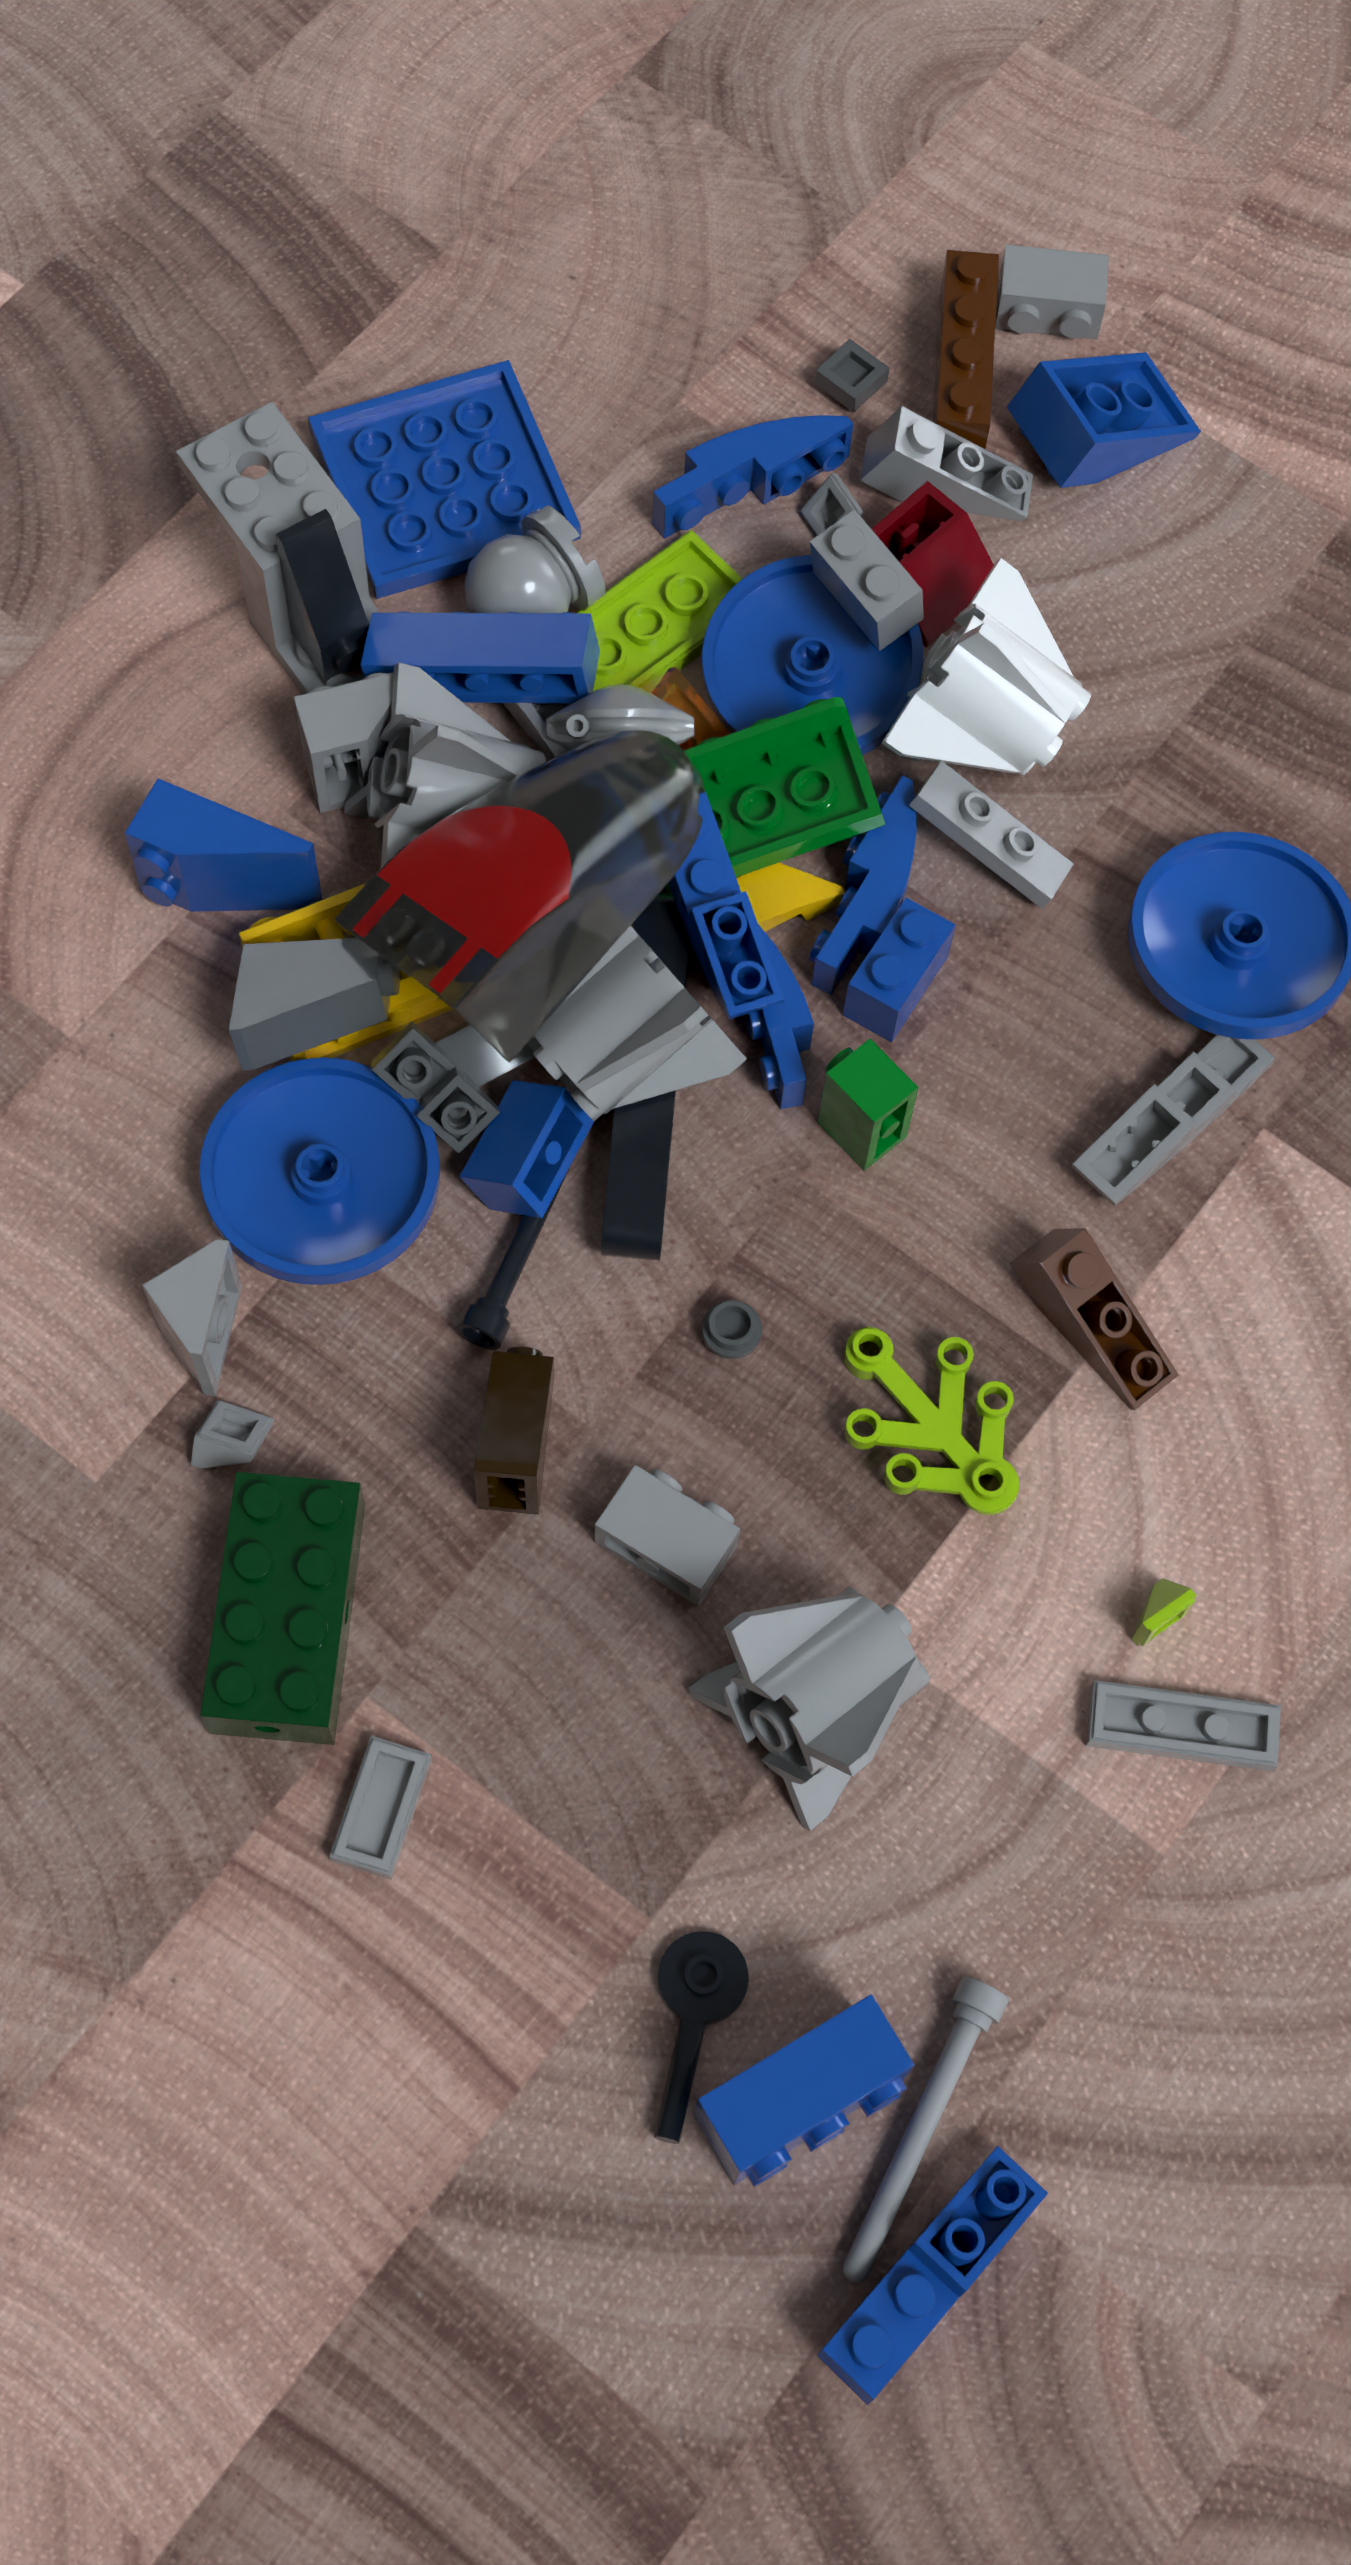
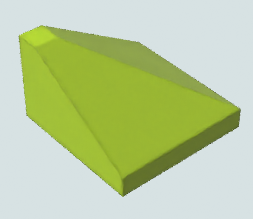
(1164, 1607)

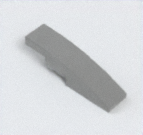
(1171, 1115)

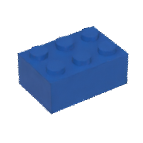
(804, 2092)

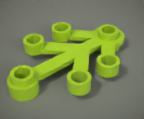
(935, 1427)

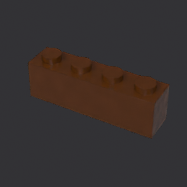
(966, 345)

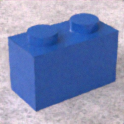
(898, 969)
(527, 1149)

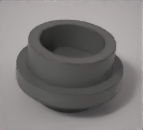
(731, 1329)

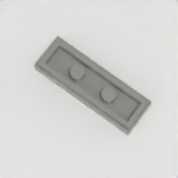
(1183, 1725)

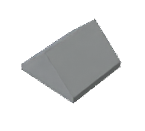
(197, 1310)

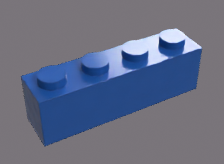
(490, 654)

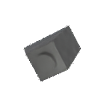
(306, 996)

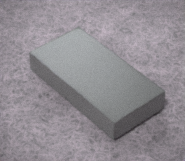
(381, 1808)

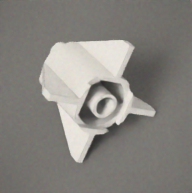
(992, 688)

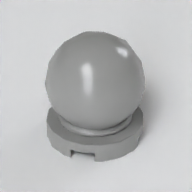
(533, 570)

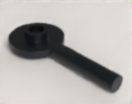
(702, 1984)

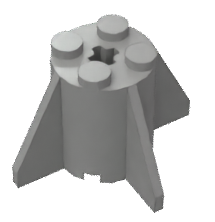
(434, 761)
(631, 1033)
(816, 1690)

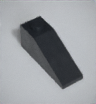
(322, 596)

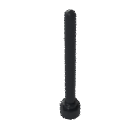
(486, 1320)

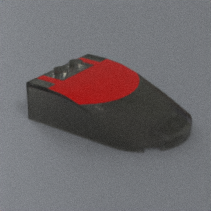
(533, 881)

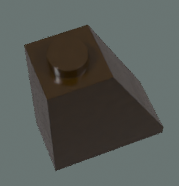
(514, 1431)

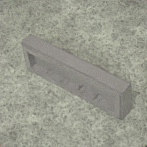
(991, 834)

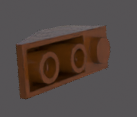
(1094, 1313)

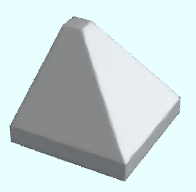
(229, 1436)

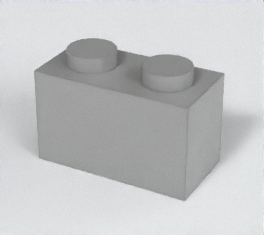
(1052, 292)
(867, 580)
(668, 1533)

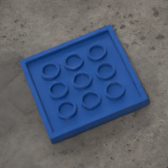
(439, 473)

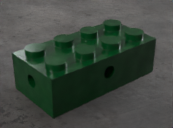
(283, 1609)

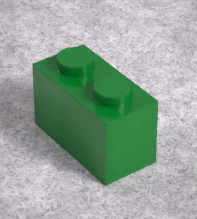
(866, 1103)

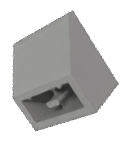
(342, 734)

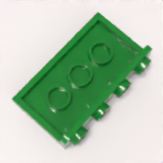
(787, 785)

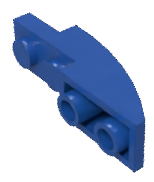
(760, 458)
(874, 886)
(723, 924)
(783, 1034)
(931, 2275)

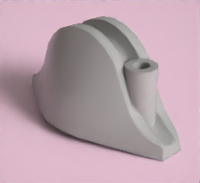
(617, 710)

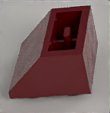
(939, 552)

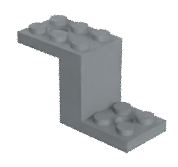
(264, 506)

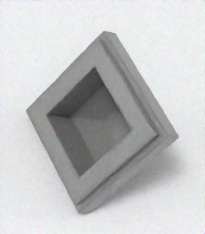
(829, 504)

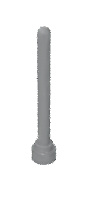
(974, 2012)

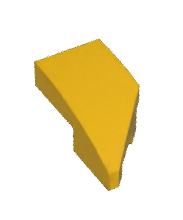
(785, 892)

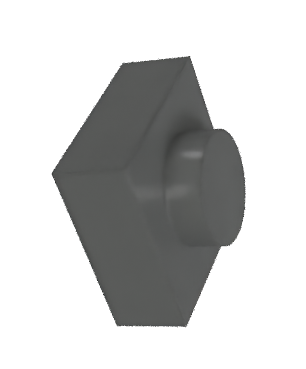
(851, 375)

